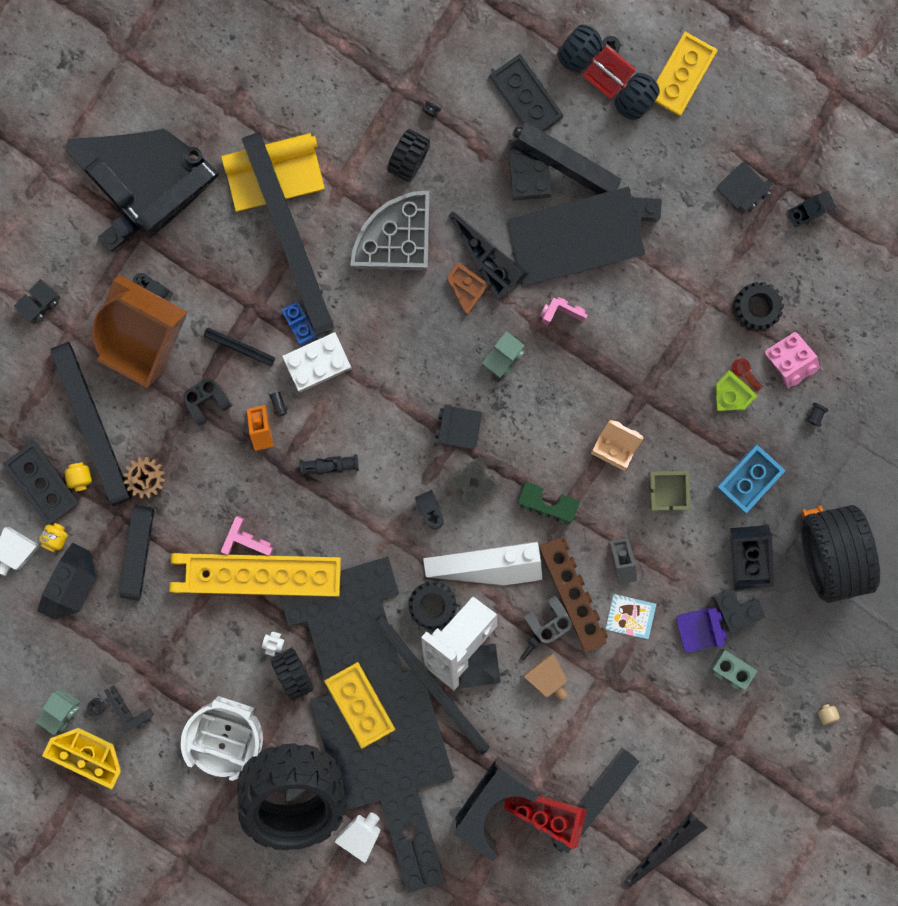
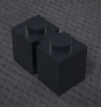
(31, 309)

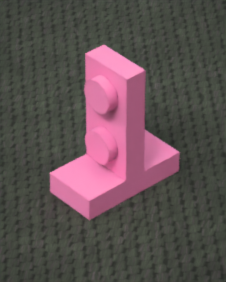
(245, 539)

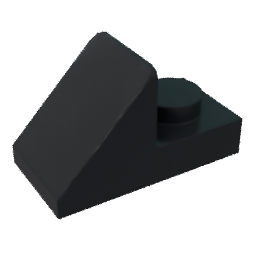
(119, 232)

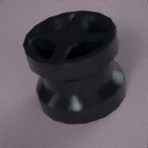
(615, 43)

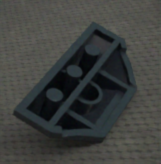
(68, 583)

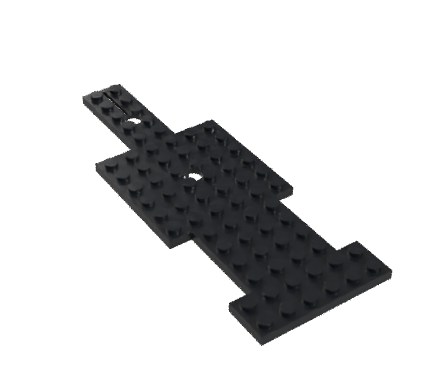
(416, 752)

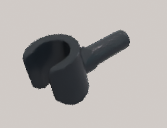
(534, 641)

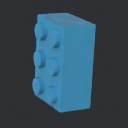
(750, 478)

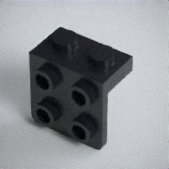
(744, 188)
(458, 427)

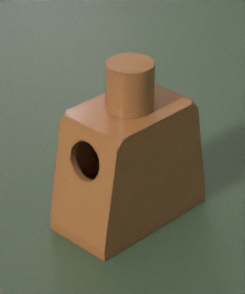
(548, 677)

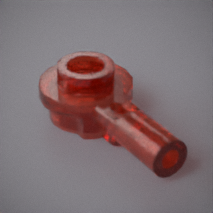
(742, 368)

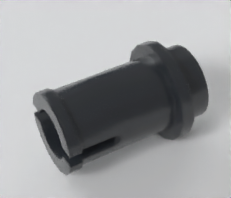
(278, 404)

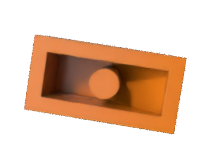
(259, 428)

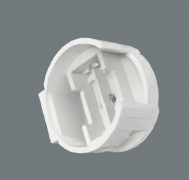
(204, 734)

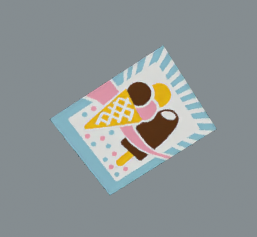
(631, 616)

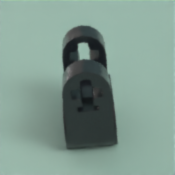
(153, 286)
(203, 396)
(428, 506)

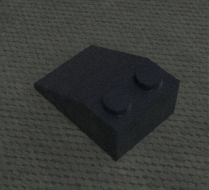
(752, 556)

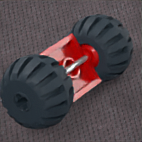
(608, 72)

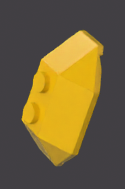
(85, 755)

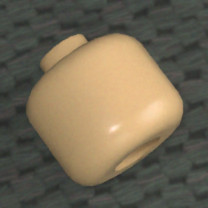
(828, 714)

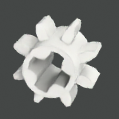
(272, 643)

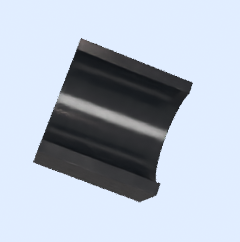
(497, 784)

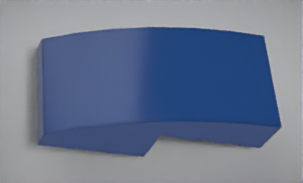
(299, 323)

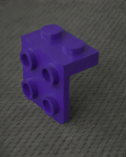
(701, 629)

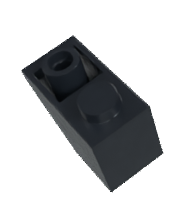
(812, 208)

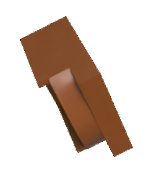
(136, 331)

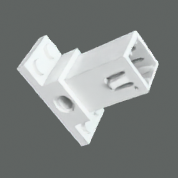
(448, 650)

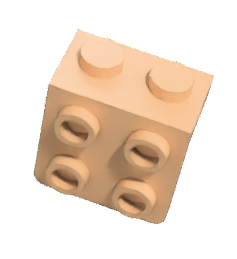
(617, 444)

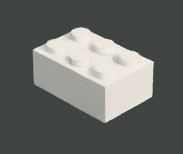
(317, 362)

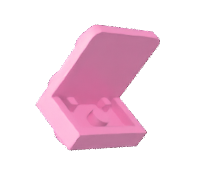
(561, 304)
(793, 359)

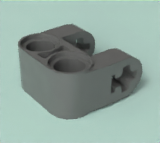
(551, 624)

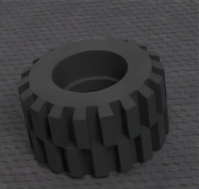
(408, 155)
(769, 295)
(424, 620)
(292, 674)

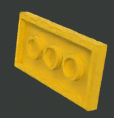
(683, 73)
(359, 705)

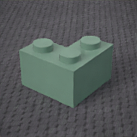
(503, 355)
(57, 711)

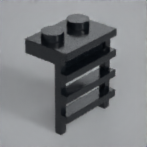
(127, 719)

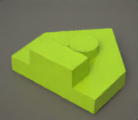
(733, 393)

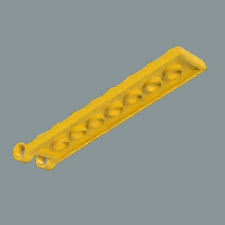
(259, 575)

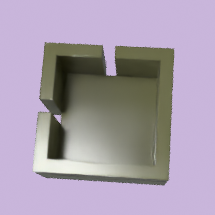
(669, 489)

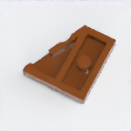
(466, 286)

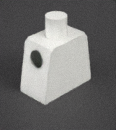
(15, 550)
(359, 836)

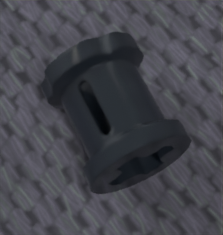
(816, 414)

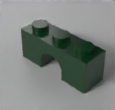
(563, 510)

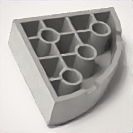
(395, 235)

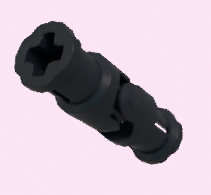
(327, 465)

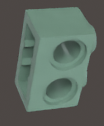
(735, 666)

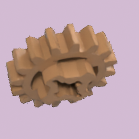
(147, 486)

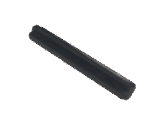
(239, 346)

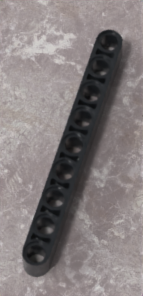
(90, 423)

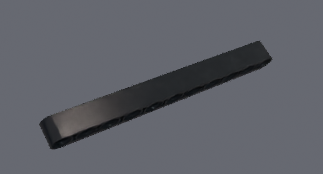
(288, 233)

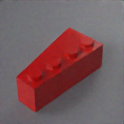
(554, 817)

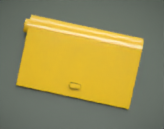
(294, 166)

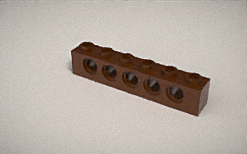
(588, 641)

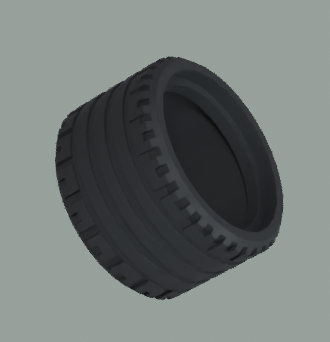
(840, 553)

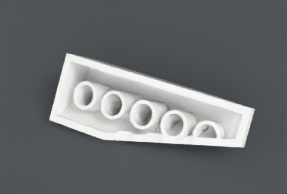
(490, 566)

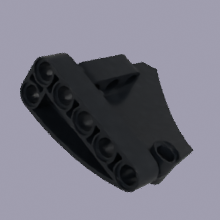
(144, 174)

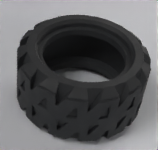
(290, 825)

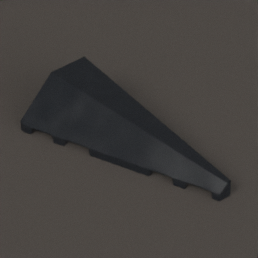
(498, 269)
(683, 834)

